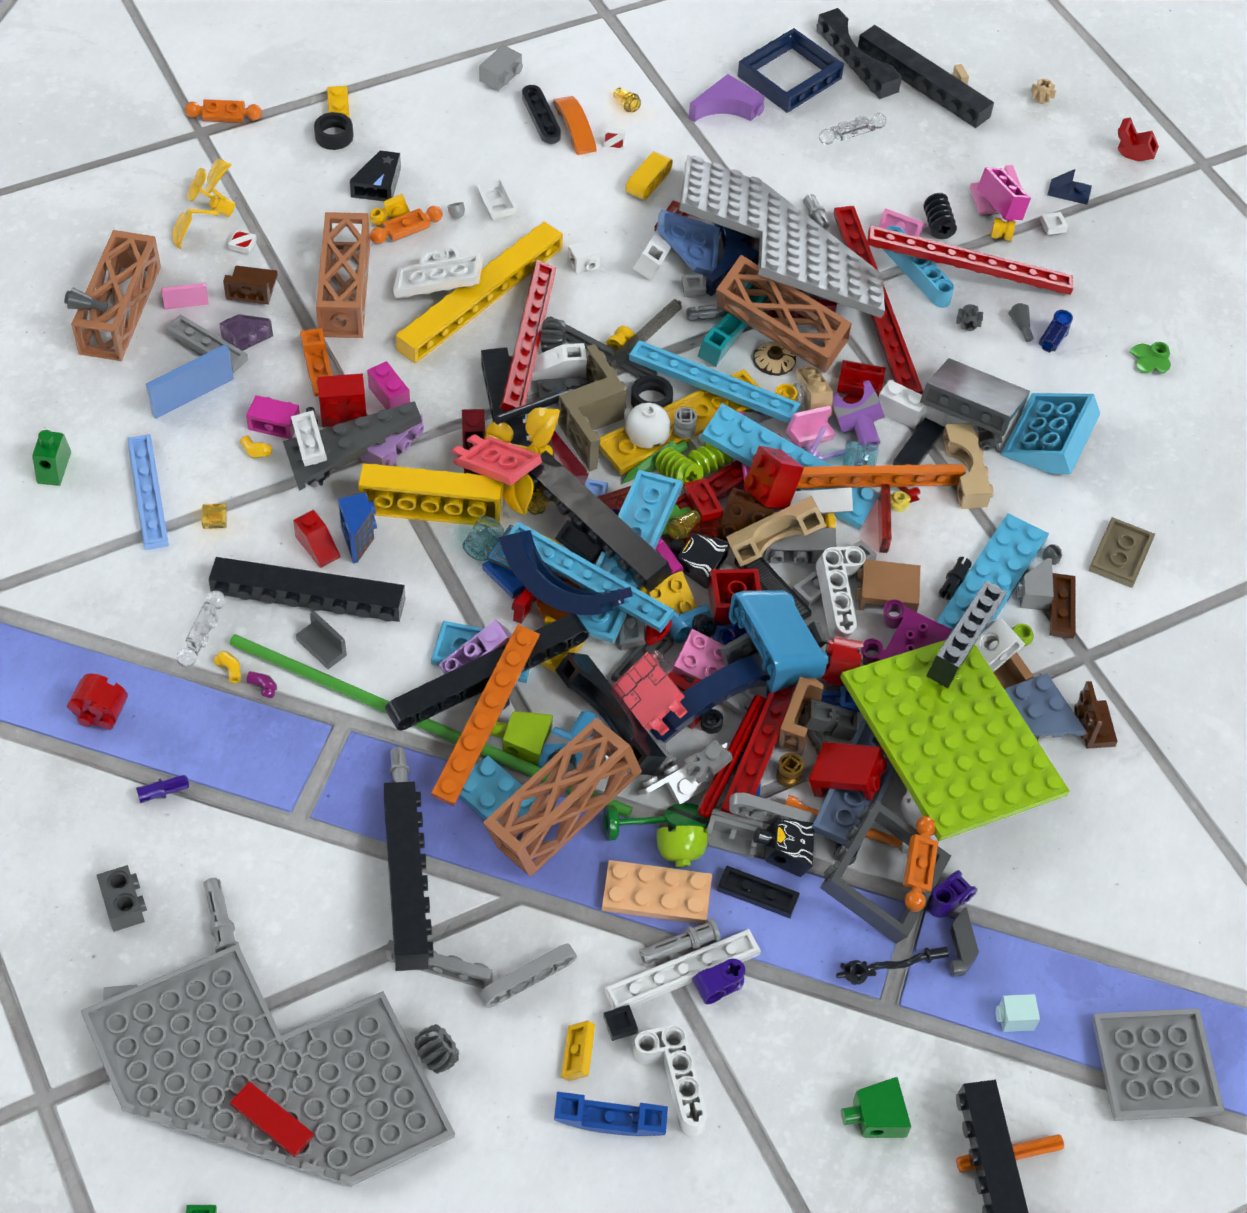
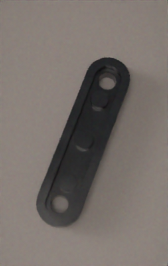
(541, 114)

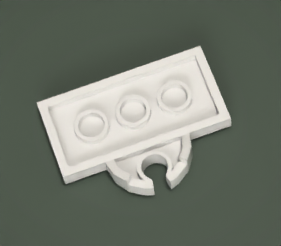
(438, 273)

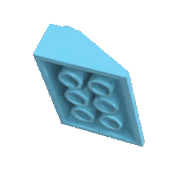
(1053, 431)

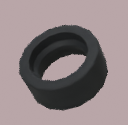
(335, 141)
(655, 383)

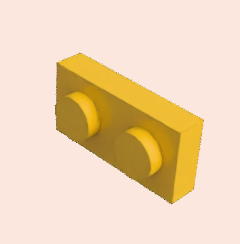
(338, 99)
(578, 1050)

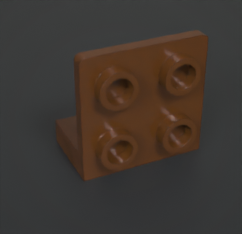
(250, 284)
(740, 512)
(1095, 719)

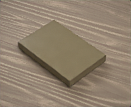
(1121, 552)

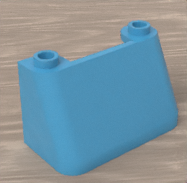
(778, 636)

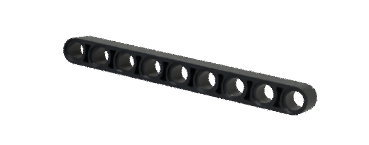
(473, 677)

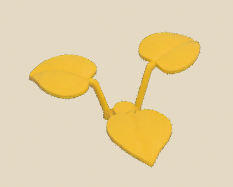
(219, 203)
(541, 426)

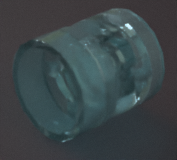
(860, 455)
(482, 538)

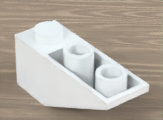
(652, 256)
(561, 362)

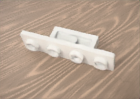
(678, 782)

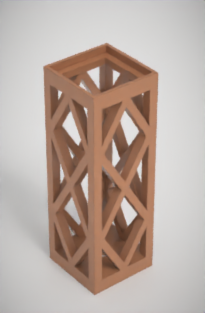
(128, 251)
(337, 307)
(777, 329)
(583, 782)

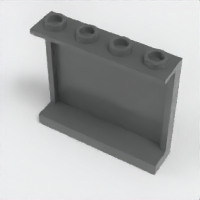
(974, 396)

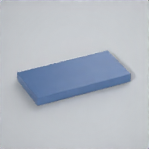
(189, 381)

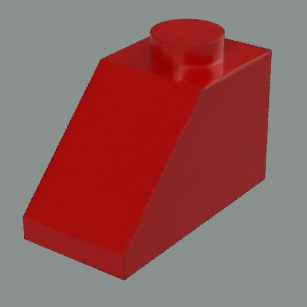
(316, 538)

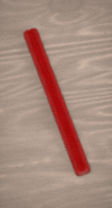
(735, 748)

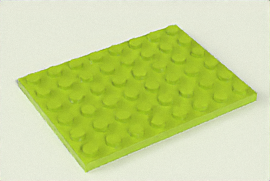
(957, 746)

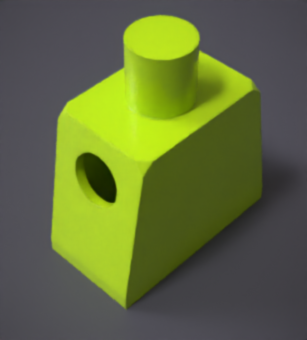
(524, 734)

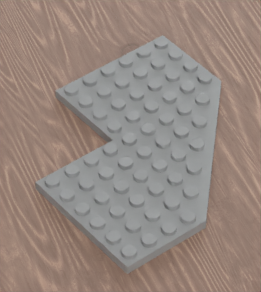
(790, 243)
(205, 1031)

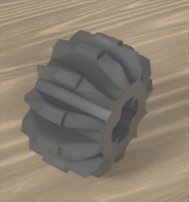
(552, 334)
(436, 1048)

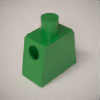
(53, 450)
(879, 1111)

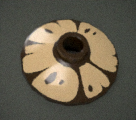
(774, 359)

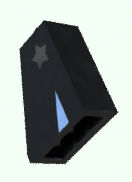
(377, 177)

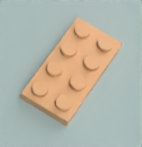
(657, 892)

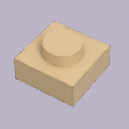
(960, 73)

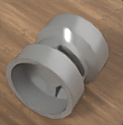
(684, 422)

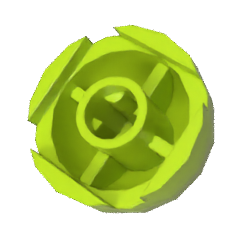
(682, 844)

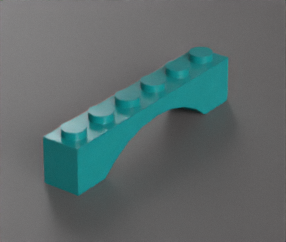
(725, 334)

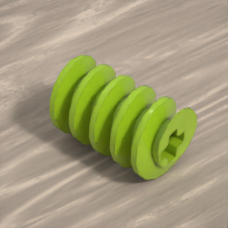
(709, 458)
(677, 466)

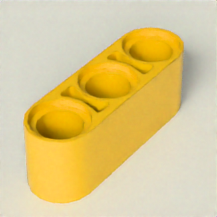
(649, 175)

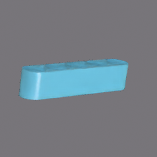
(924, 275)

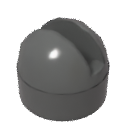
(1053, 552)

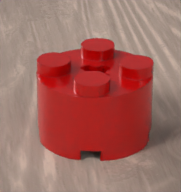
(842, 657)
(97, 701)

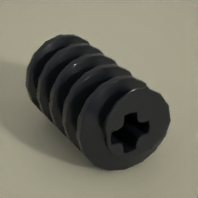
(940, 216)

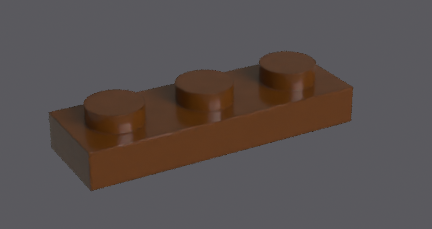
(1063, 606)

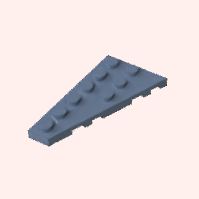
(1044, 708)

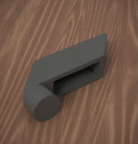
(964, 944)

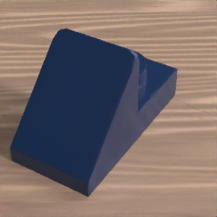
(1067, 189)

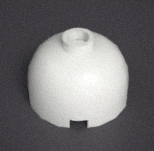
(647, 425)

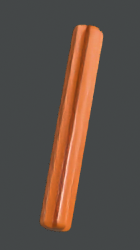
(1022, 1150)

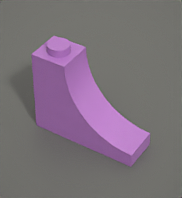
(728, 97)

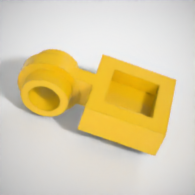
(393, 208)

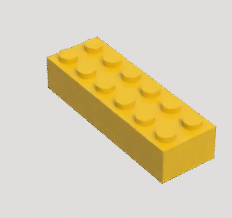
(431, 494)

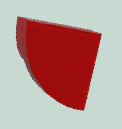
(654, 636)

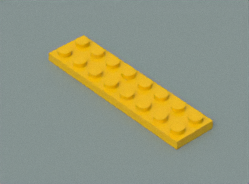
(626, 455)

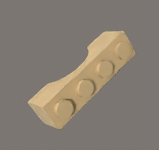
(962, 444)
(753, 540)

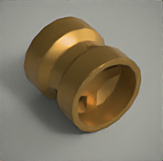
(789, 770)

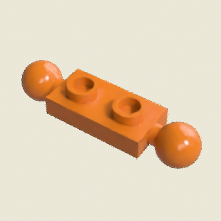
(223, 111)
(406, 224)
(920, 864)

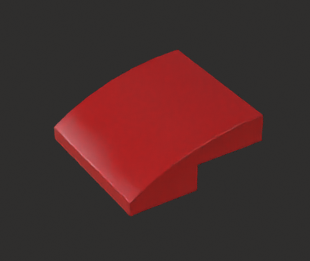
(855, 373)

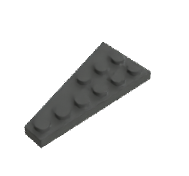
(351, 440)

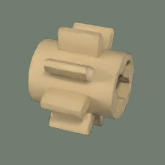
(1043, 91)

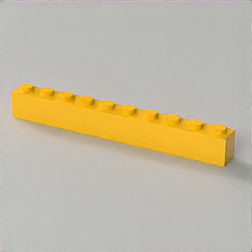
(467, 302)

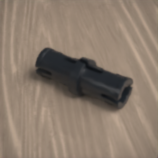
(955, 578)

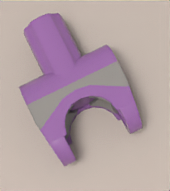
(860, 415)

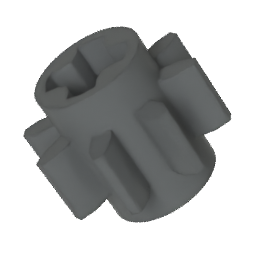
(969, 317)

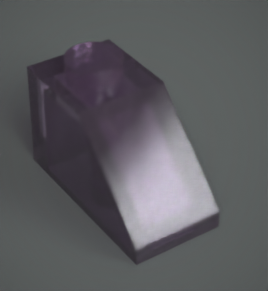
(246, 330)

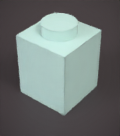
(1018, 1013)

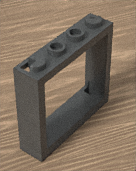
(853, 900)

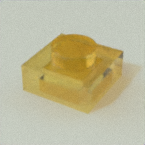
(214, 516)

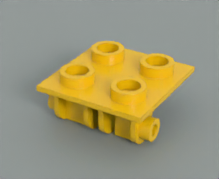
(673, 593)

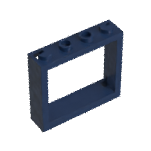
(830, 71)

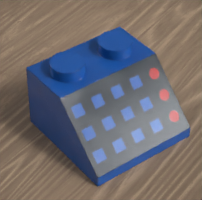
(357, 523)

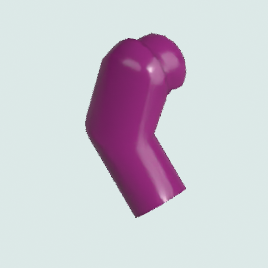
(264, 681)

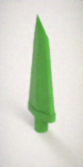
(649, 464)

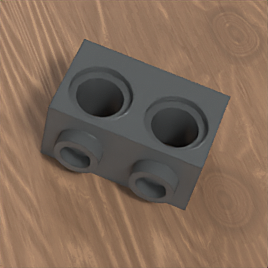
(119, 898)

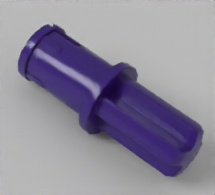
(162, 788)

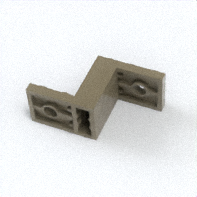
(592, 407)

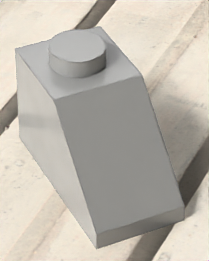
(1037, 587)

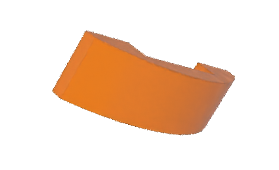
(577, 124)
(315, 356)

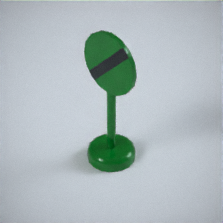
(675, 815)

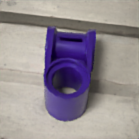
(953, 891)
(716, 983)

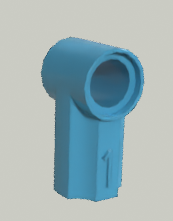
(682, 623)

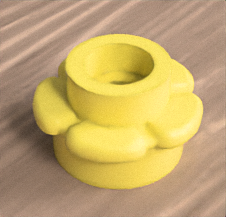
(899, 501)

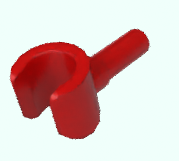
(913, 492)

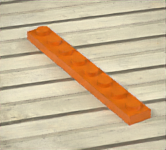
(874, 476)
(485, 715)

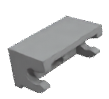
(732, 833)

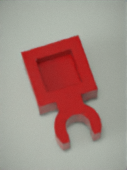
(522, 605)

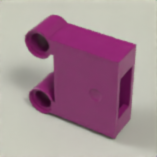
(911, 633)

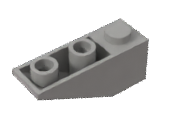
(801, 548)

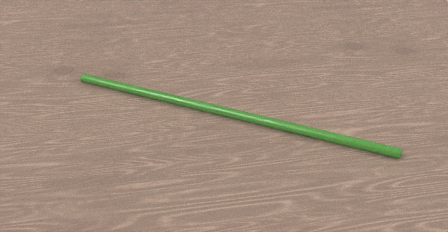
(379, 703)

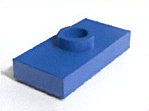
(504, 578)

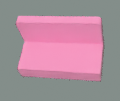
(909, 225)
(185, 296)
(807, 424)

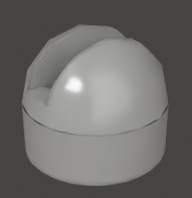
(456, 210)

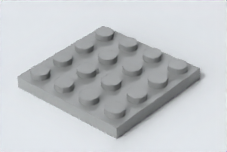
(1157, 1064)

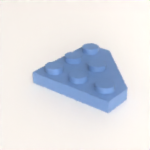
(691, 239)

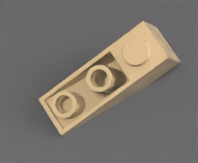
(817, 389)

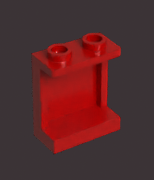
(848, 769)

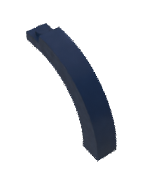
(547, 587)
(713, 690)

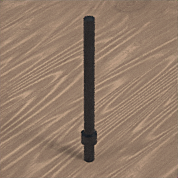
(526, 409)

